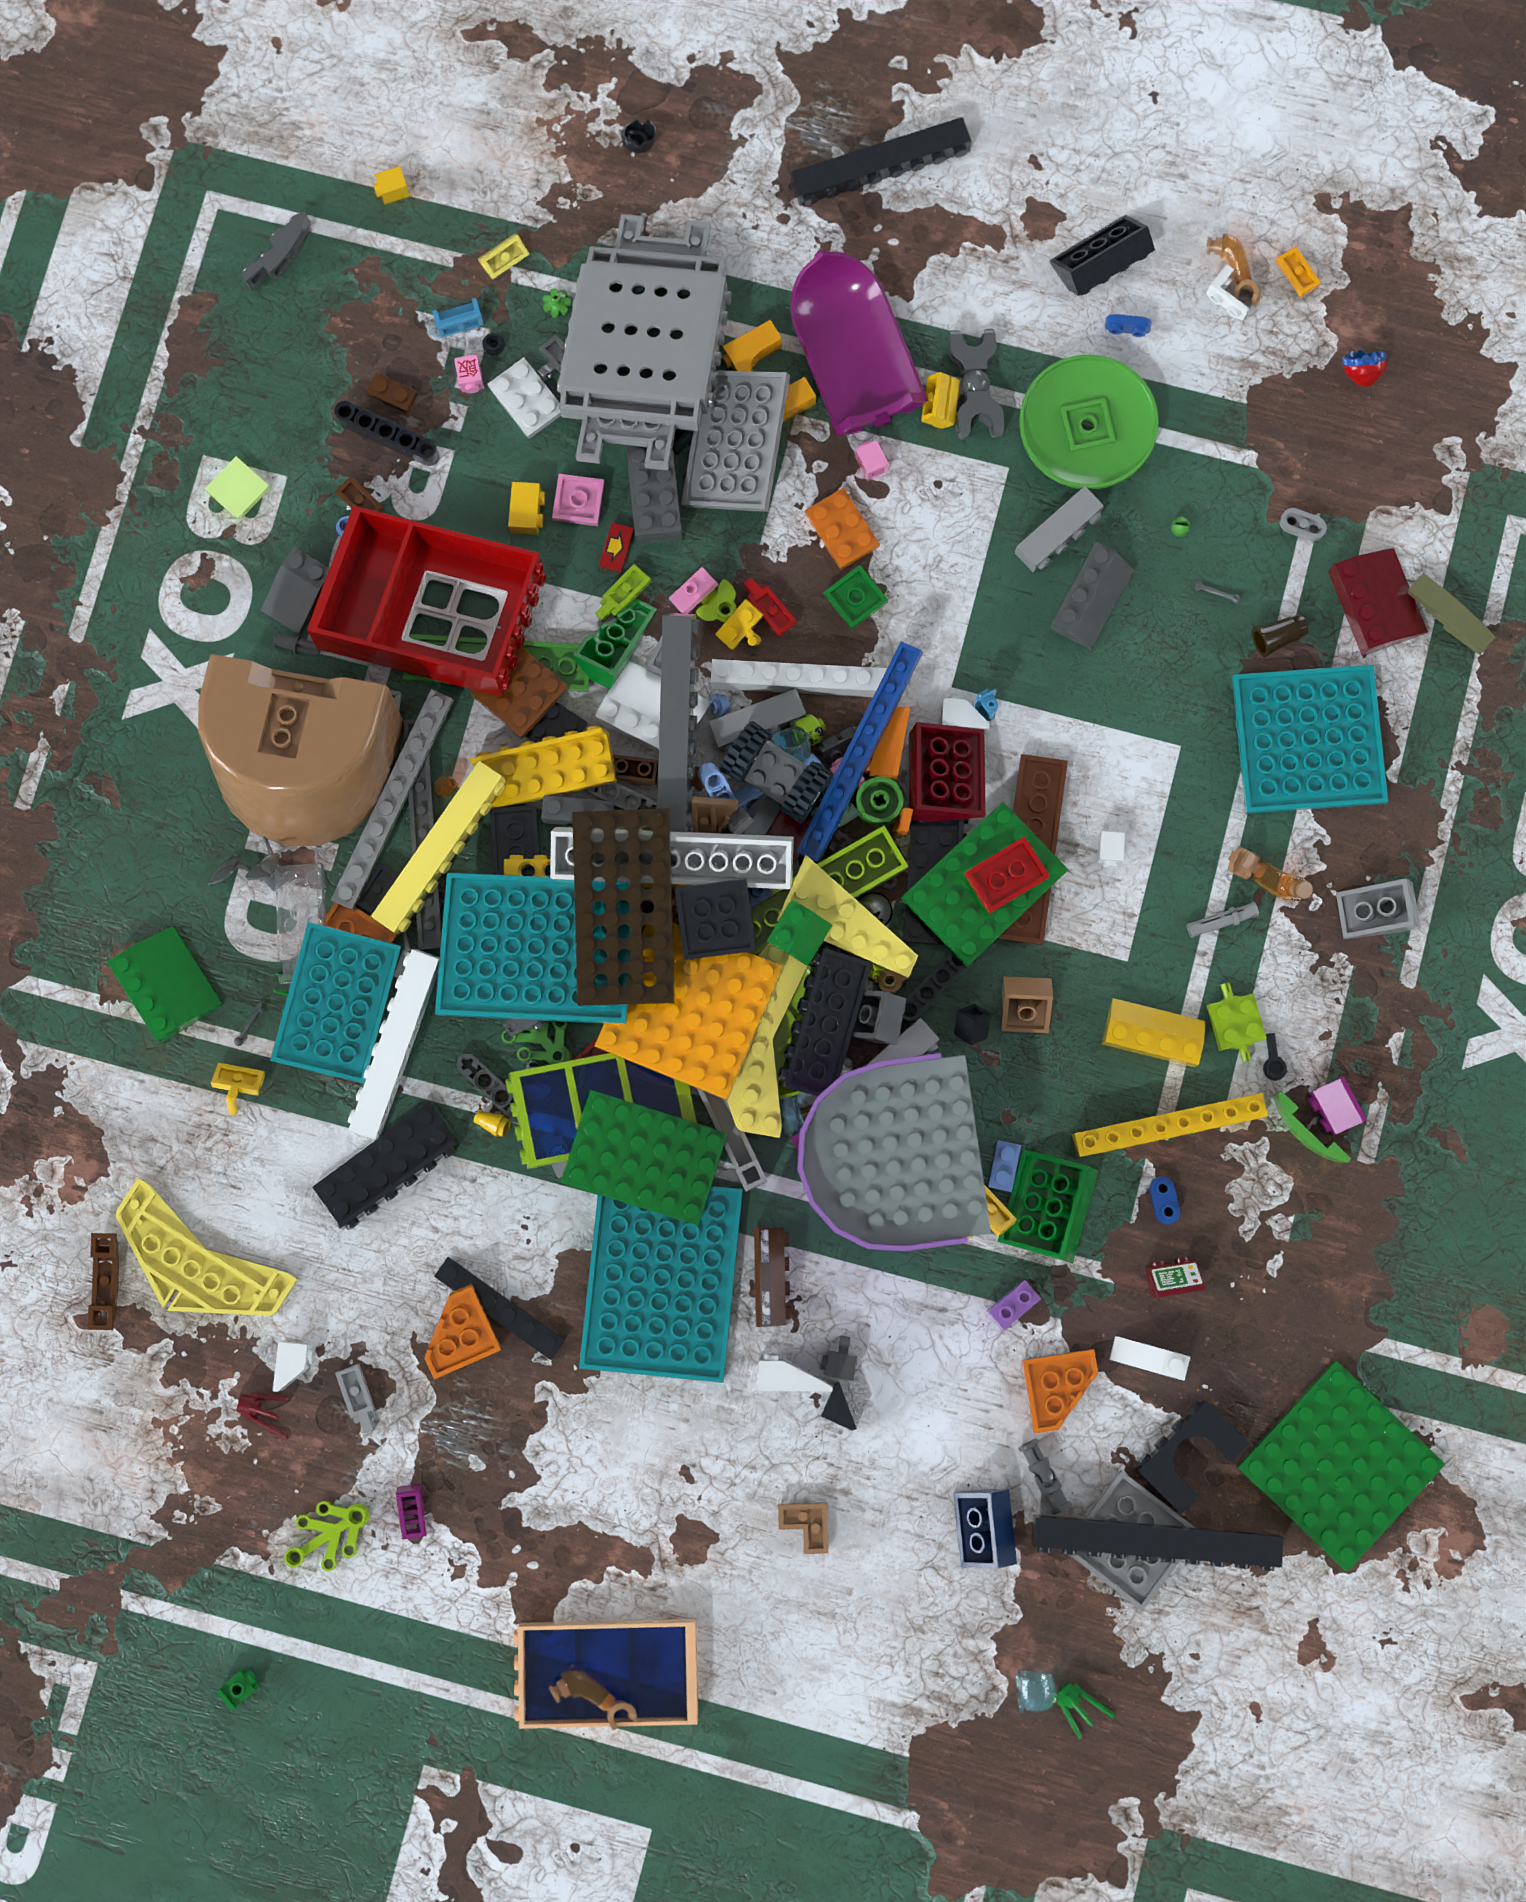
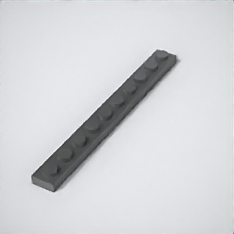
(421, 822)

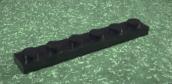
(502, 1309)

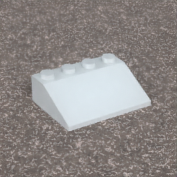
(634, 706)

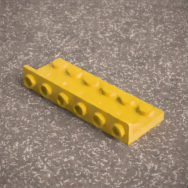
(552, 766)

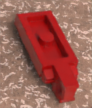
(767, 603)

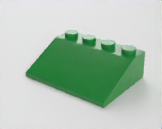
(165, 984)
(1049, 1205)

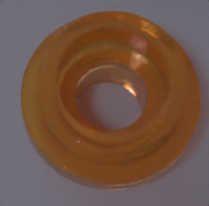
(445, 786)

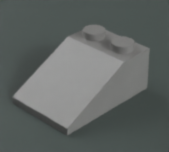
(1378, 909)

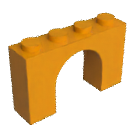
(753, 346)

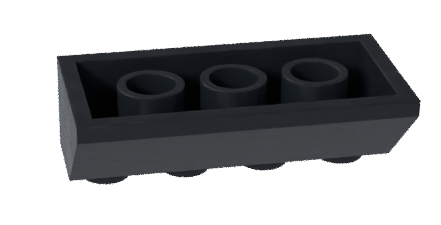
(1103, 255)

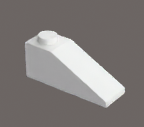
(1149, 1358)

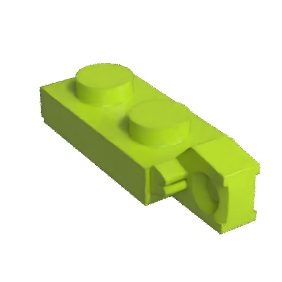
(623, 592)

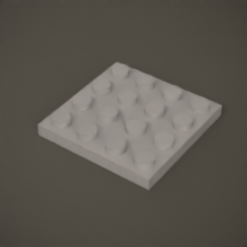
(1131, 1578)

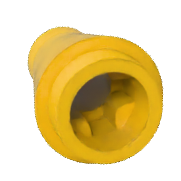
(494, 1123)

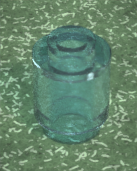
(790, 1114)

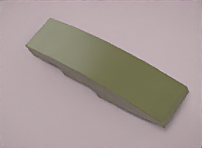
(1452, 614)

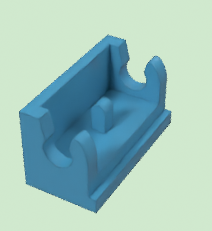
(458, 319)

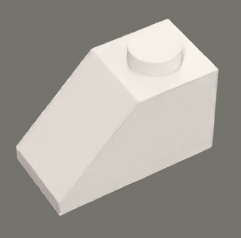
(962, 714)
(291, 1363)

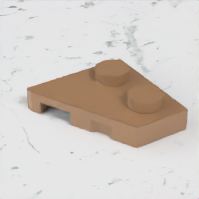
(711, 814)

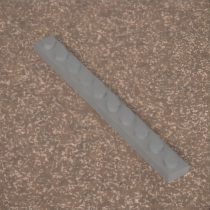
(392, 800)

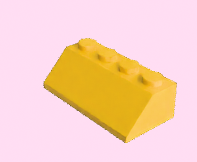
(1154, 1033)

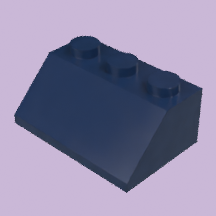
(985, 1528)

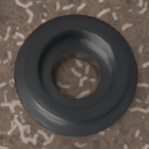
(490, 338)

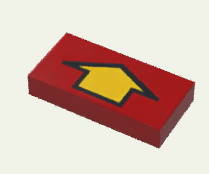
(616, 547)

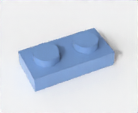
(1004, 1166)

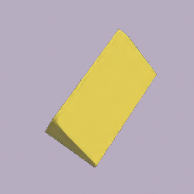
(503, 256)

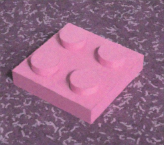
(578, 500)

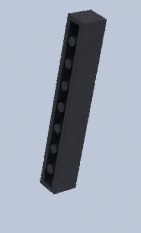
(881, 161)

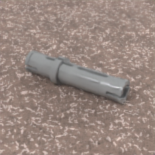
(1232, 916)

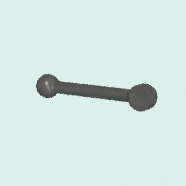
(1199, 586)
(406, 942)
(238, 1041)

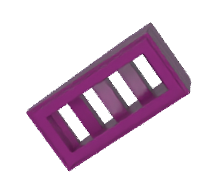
(405, 1491)

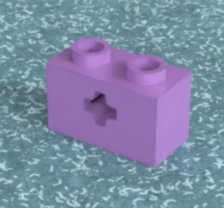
(1013, 1305)

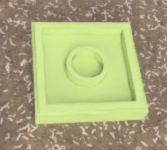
(237, 488)

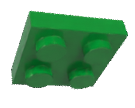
(855, 597)

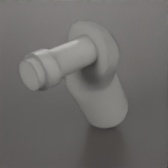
(902, 785)

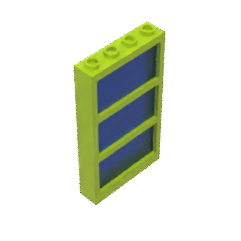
(554, 1095)

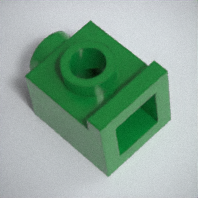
(231, 1696)

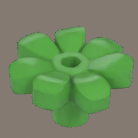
(556, 302)

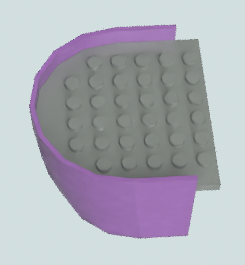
(896, 1155)

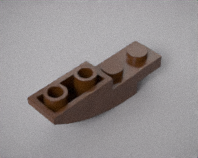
(644, 771)

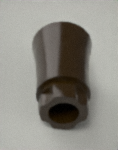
(1278, 634)

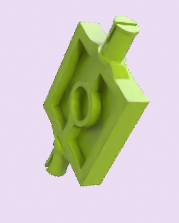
(1236, 1022)

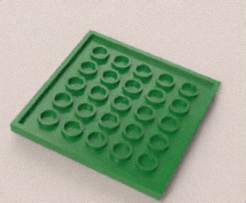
(1341, 1466)

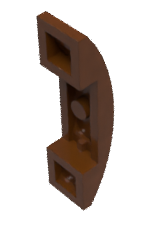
(104, 1281)

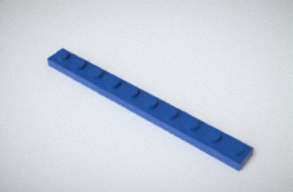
(859, 752)

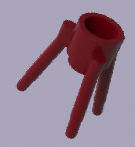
(251, 1406)

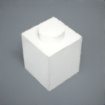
(1111, 848)

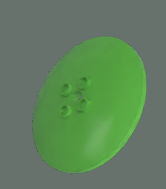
(1092, 391)

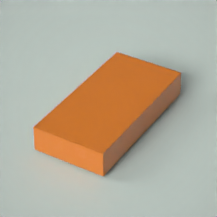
(902, 824)

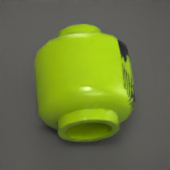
(813, 727)

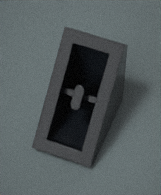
(837, 1409)

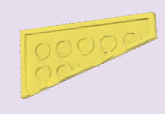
(852, 924)

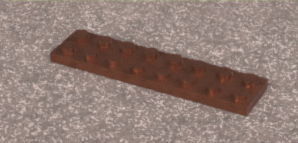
(1039, 808)

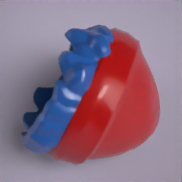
(1365, 367)

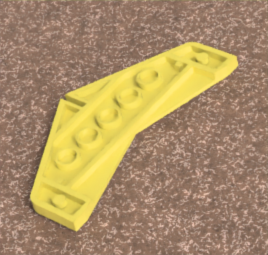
(755, 1092)
(179, 1261)

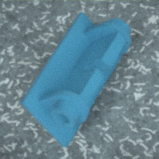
(986, 704)

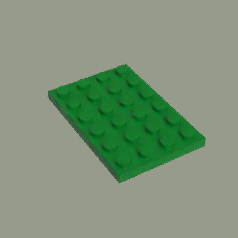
(948, 901)
(643, 1157)

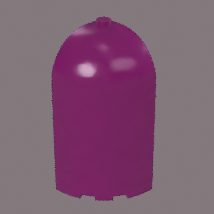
(853, 343)

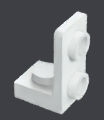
(1219, 295)

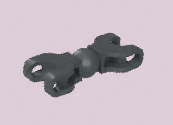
(975, 383)

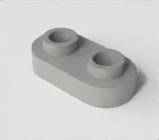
(1303, 522)

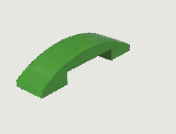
(1286, 1109)

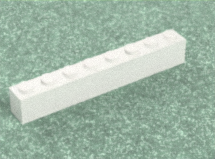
(790, 676)
(395, 1044)

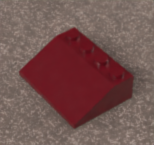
(1376, 600)
(946, 772)

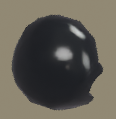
(639, 136)

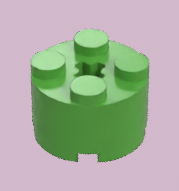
(866, 800)

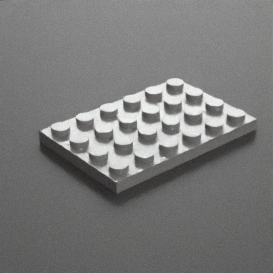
(737, 443)

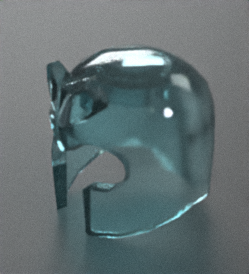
(793, 741)
(1036, 1690)

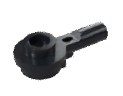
(1274, 1067)

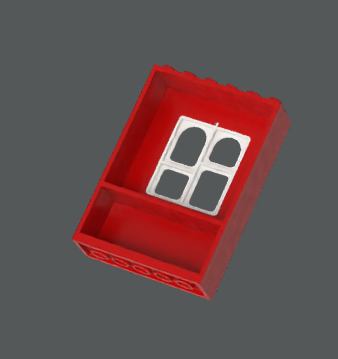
(379, 588)

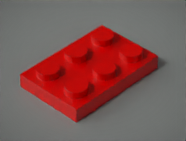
(1006, 875)

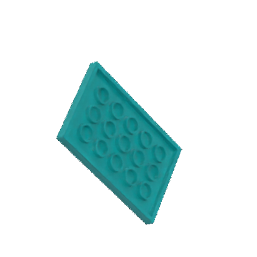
(335, 1002)

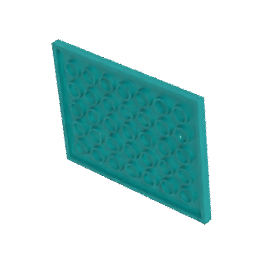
(514, 950)
(661, 1289)

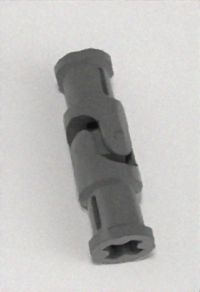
(1044, 1473)

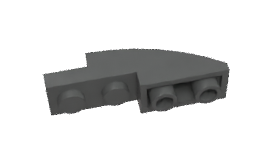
(286, 247)

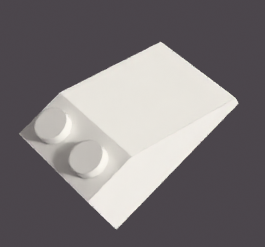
(782, 1375)

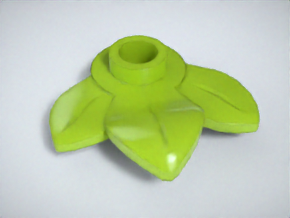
(716, 601)

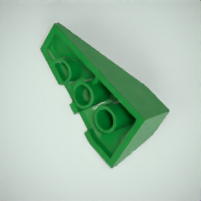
(613, 645)

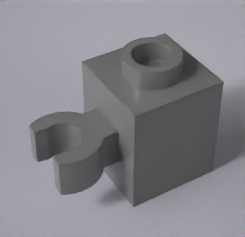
(840, 1363)

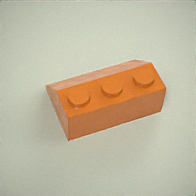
(889, 749)

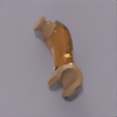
(1233, 252)
(1277, 882)
(582, 1685)

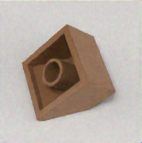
(1026, 1004)

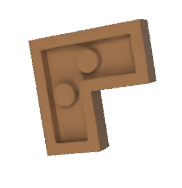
(810, 1518)

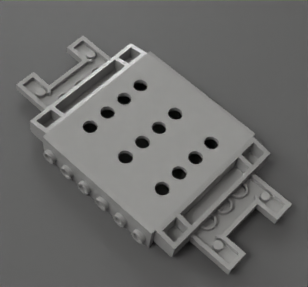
(633, 407)

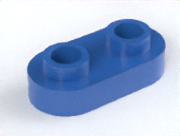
(1133, 325)
(1163, 1200)

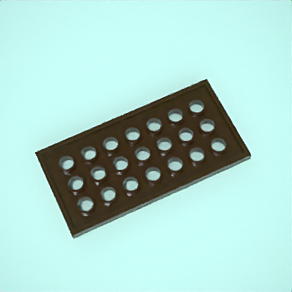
(586, 896)

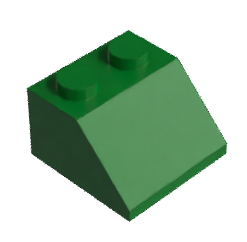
(799, 932)

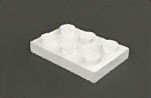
(526, 398)

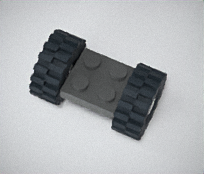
(776, 772)

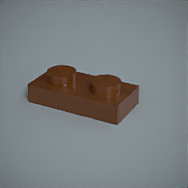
(391, 393)
(355, 495)

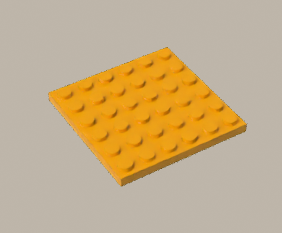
(708, 1026)

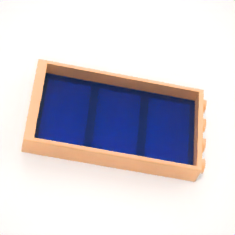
(634, 1660)

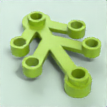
(330, 1533)

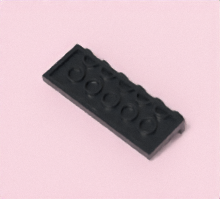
(927, 846)
(824, 1022)
(386, 1166)

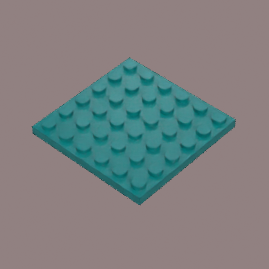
(1309, 739)

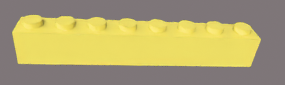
(439, 848)

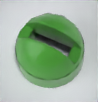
(1180, 530)

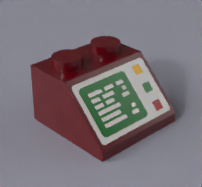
(1174, 1278)

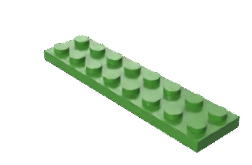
(554, 656)

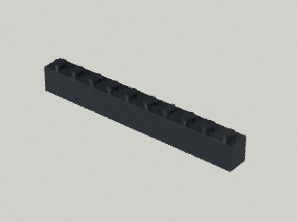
(1157, 1541)

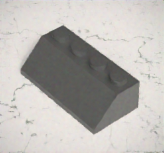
(1092, 596)

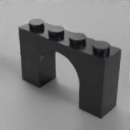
(1159, 1466)

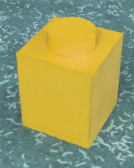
(391, 185)

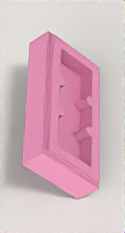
(693, 591)

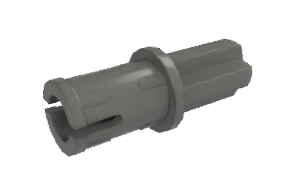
(296, 644)

